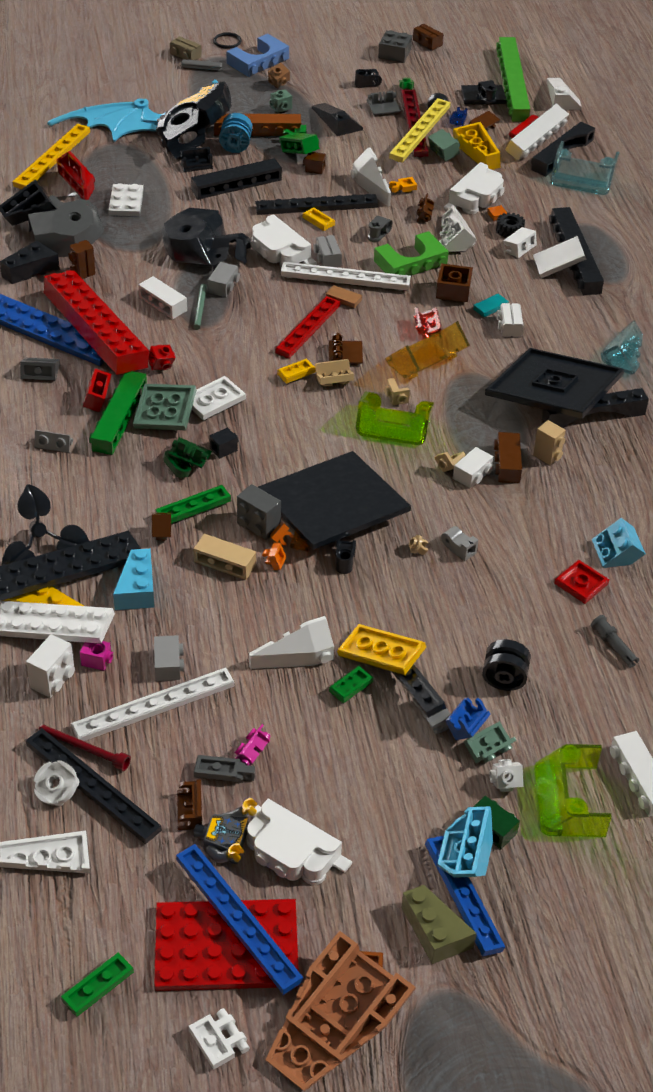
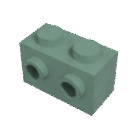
(444, 144)

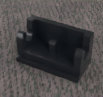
(196, 159)

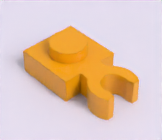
(405, 184)

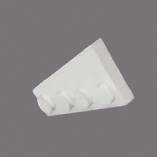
(52, 853)

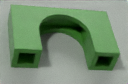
(431, 256)

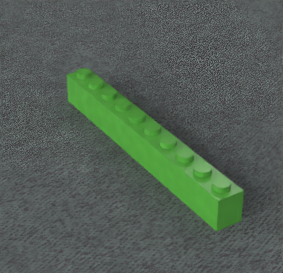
(513, 79)

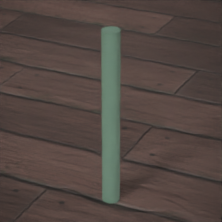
(197, 323)

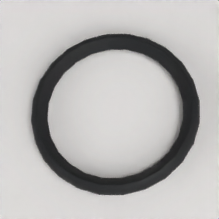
(227, 46)

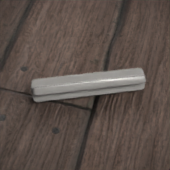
(205, 65)

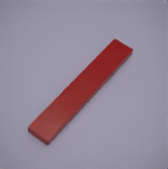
(307, 327)

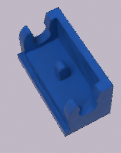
(467, 719)

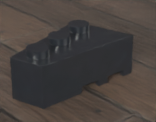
(29, 261)

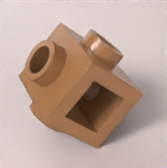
(278, 75)

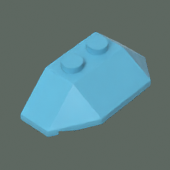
(468, 844)

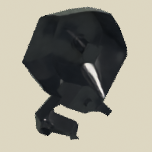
(200, 238)

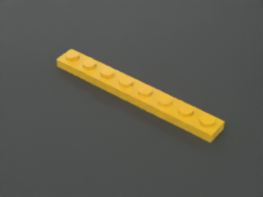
(48, 159)

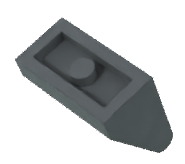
(39, 368)

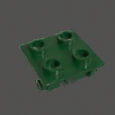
(189, 452)

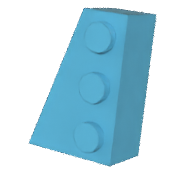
(136, 582)

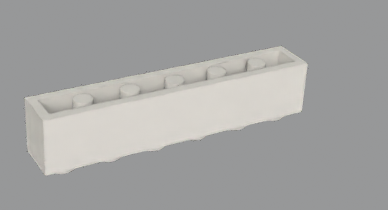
(537, 132)

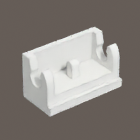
(520, 242)

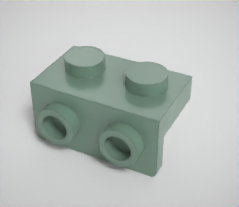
(488, 742)

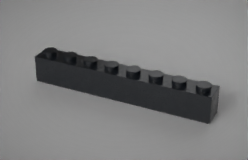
(585, 272)

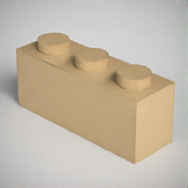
(225, 556)

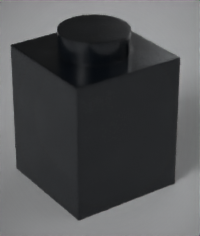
(223, 442)

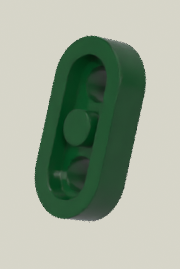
(178, 467)

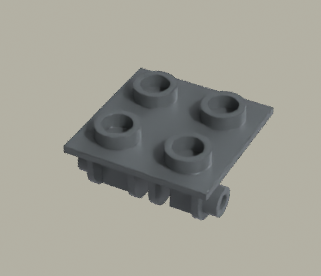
(383, 103)

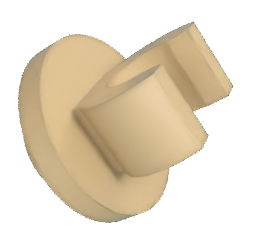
(418, 545)

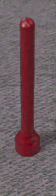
(120, 761)

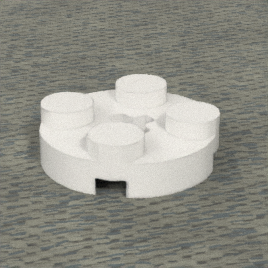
(67, 784)

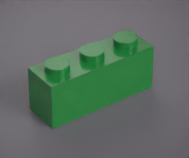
(299, 143)

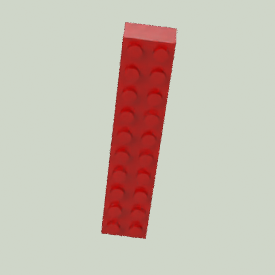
(96, 322)

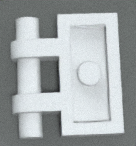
(213, 1043)

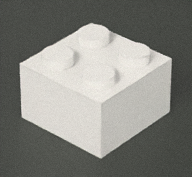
(50, 666)

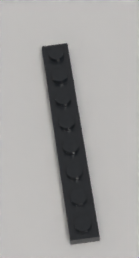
(320, 203)
(96, 787)

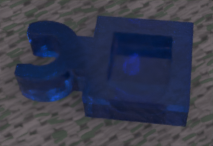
(459, 117)

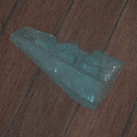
(623, 349)

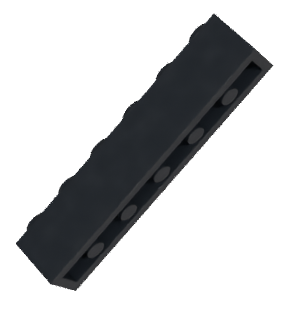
(236, 178)

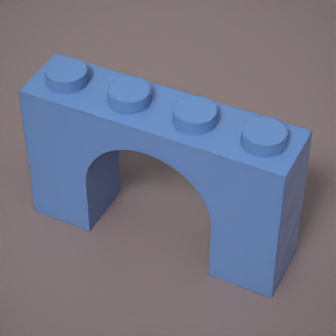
(273, 53)

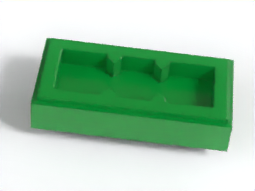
(351, 684)

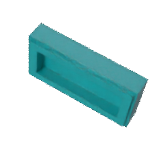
(489, 305)

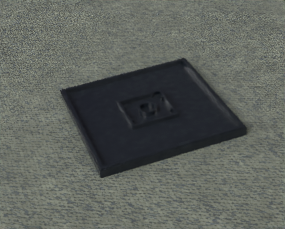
(555, 382)
(335, 499)

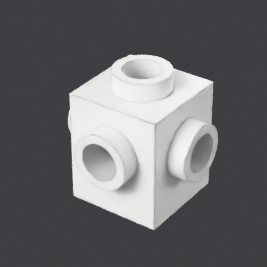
(513, 778)

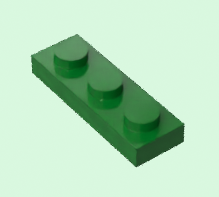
(97, 984)

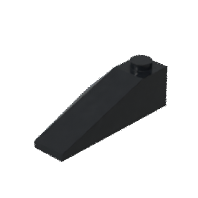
(337, 119)

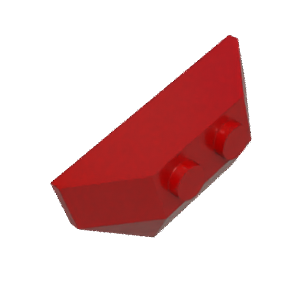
(76, 175)

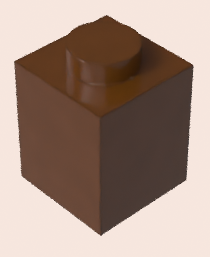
(315, 162)
(161, 526)

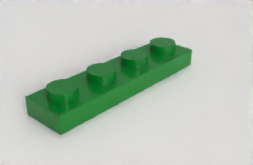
(196, 503)

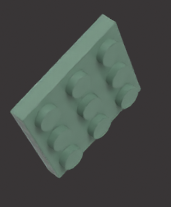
(164, 407)

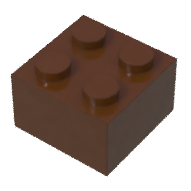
(454, 282)

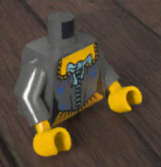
(226, 833)

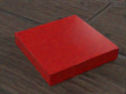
(581, 581)

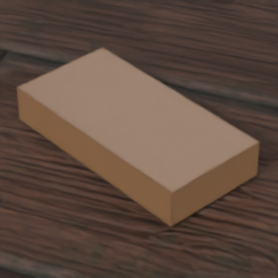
(344, 296)

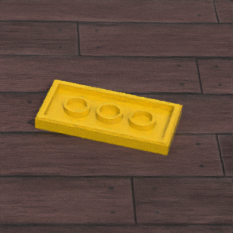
(381, 649)

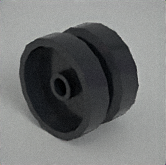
(506, 665)

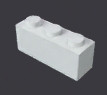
(162, 297)

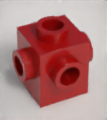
(161, 357)

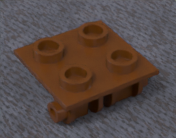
(345, 350)

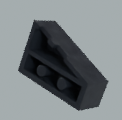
(26, 201)

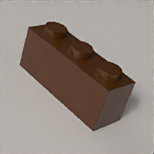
(508, 457)

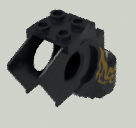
(193, 115)

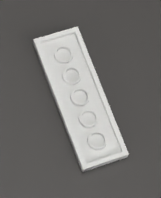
(62, 621)

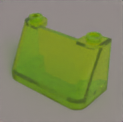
(393, 424)

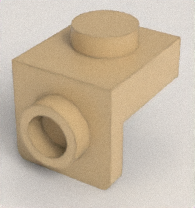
(396, 395)
(447, 462)

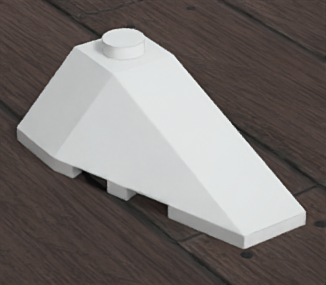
(562, 95)
(456, 232)
(303, 647)

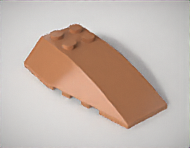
(335, 1012)

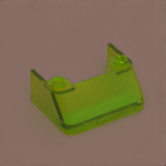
(556, 811)

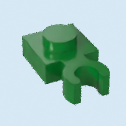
(406, 83)

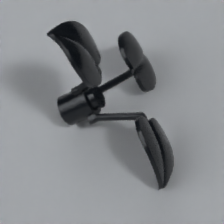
(33, 504)

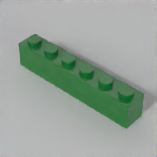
(118, 413)

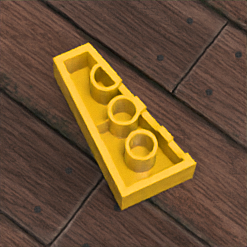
(478, 145)

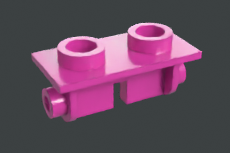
(257, 740)

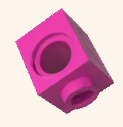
(96, 655)

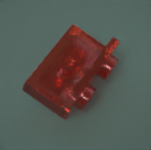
(428, 322)

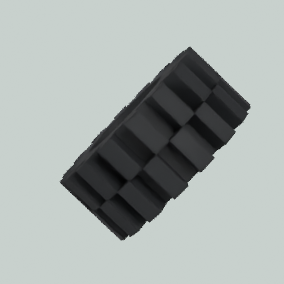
(509, 224)

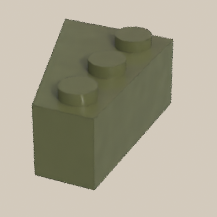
(436, 925)

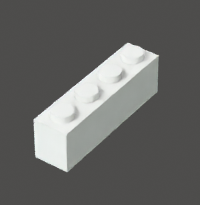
(636, 765)

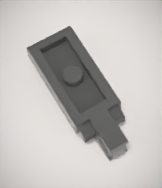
(223, 769)

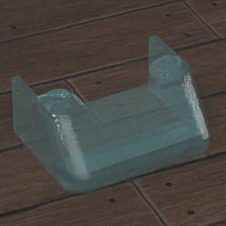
(583, 174)

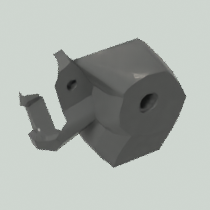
(66, 224)

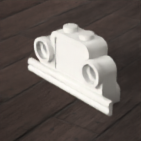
(476, 189)
(280, 243)
(293, 845)

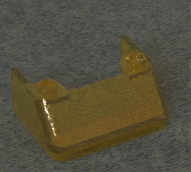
(428, 351)

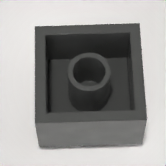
(395, 46)
(258, 511)

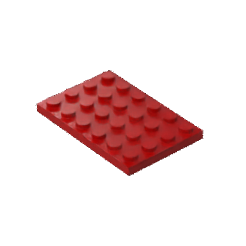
(203, 953)

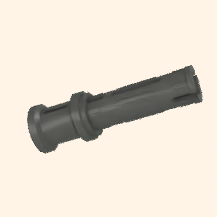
(609, 634)

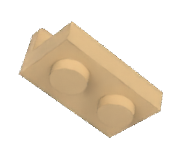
(334, 372)

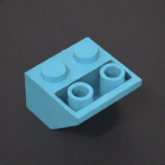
(618, 545)

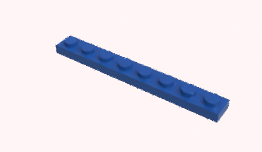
(239, 919)

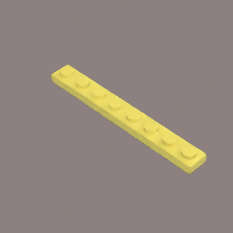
(419, 130)

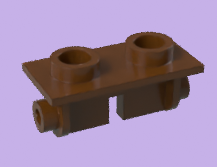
(425, 209)

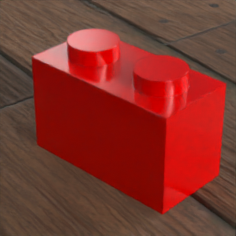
(97, 390)

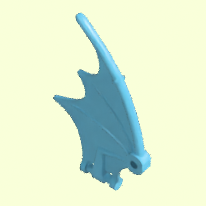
(118, 117)

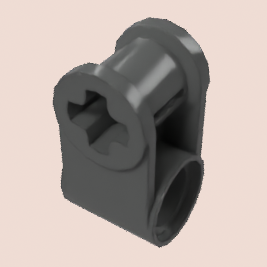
(379, 228)

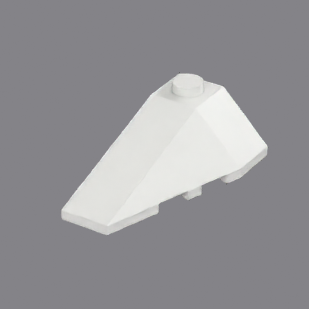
(370, 177)

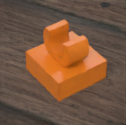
(279, 532)
(275, 556)

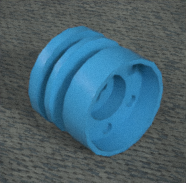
(235, 133)

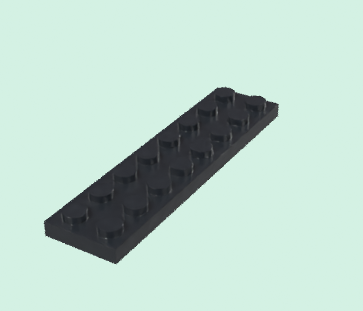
(65, 564)

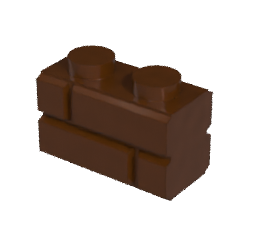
(428, 36)
(82, 259)

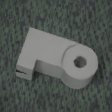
(460, 543)

